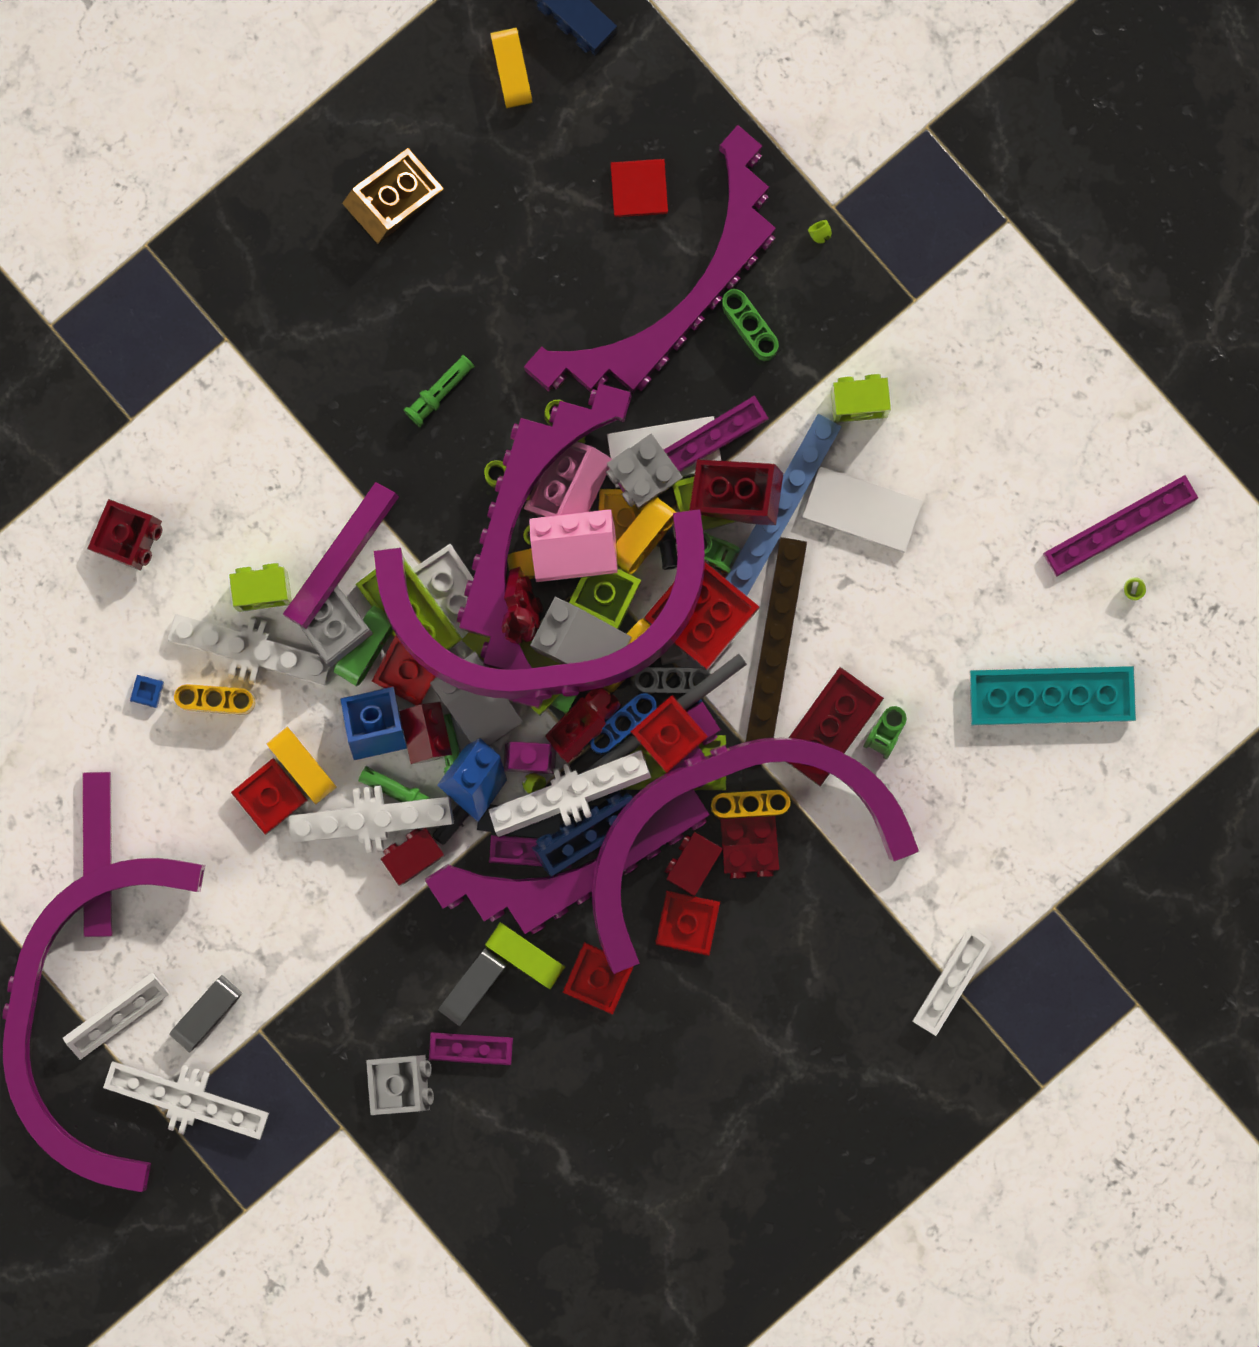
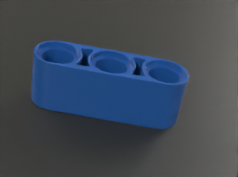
(628, 711)

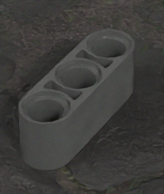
(658, 679)
(472, 986)
(205, 1013)

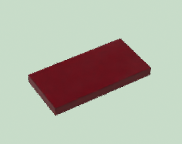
(836, 718)

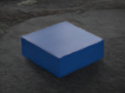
(147, 691)

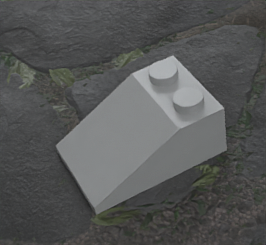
(575, 635)
(478, 714)

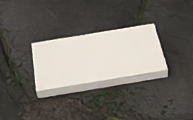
(664, 434)
(862, 509)
(446, 581)

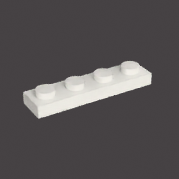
(952, 981)
(115, 1016)

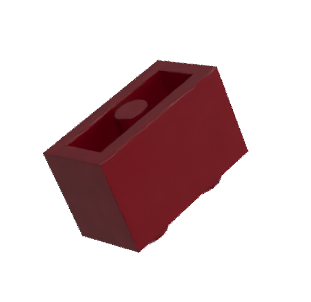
(425, 732)
(411, 856)
(693, 864)

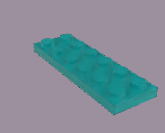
(1052, 695)

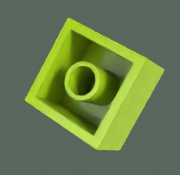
(860, 399)
(260, 587)
(606, 596)

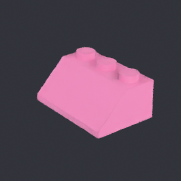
(569, 482)
(573, 545)

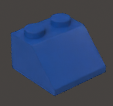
(373, 723)
(474, 778)

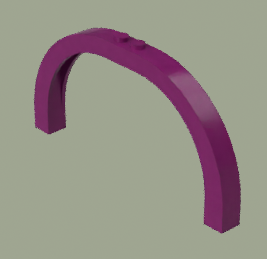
(556, 679)
(699, 771)
(20, 1012)

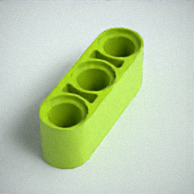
(525, 955)

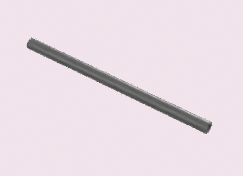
(685, 701)

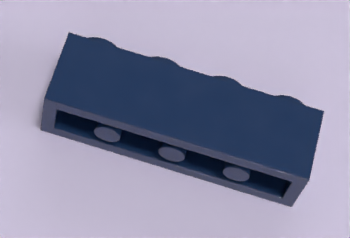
(581, 20)

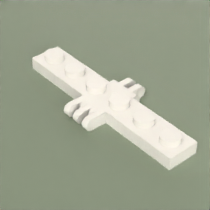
(249, 649)
(569, 793)
(371, 819)
(186, 1100)

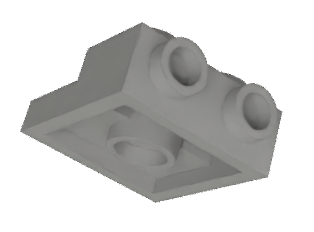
(643, 472)
(399, 1085)

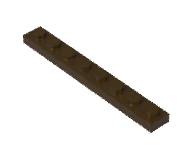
(776, 639)

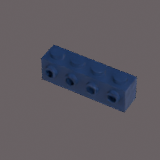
(580, 837)

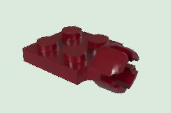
(523, 608)
(582, 723)

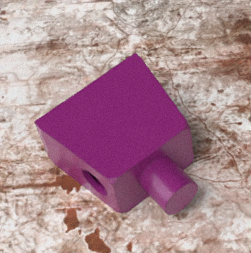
(529, 757)

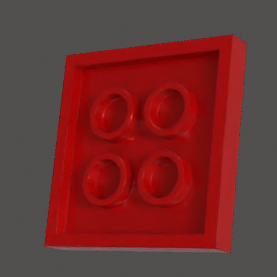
(716, 619)

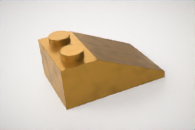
(392, 195)

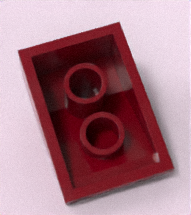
(737, 491)

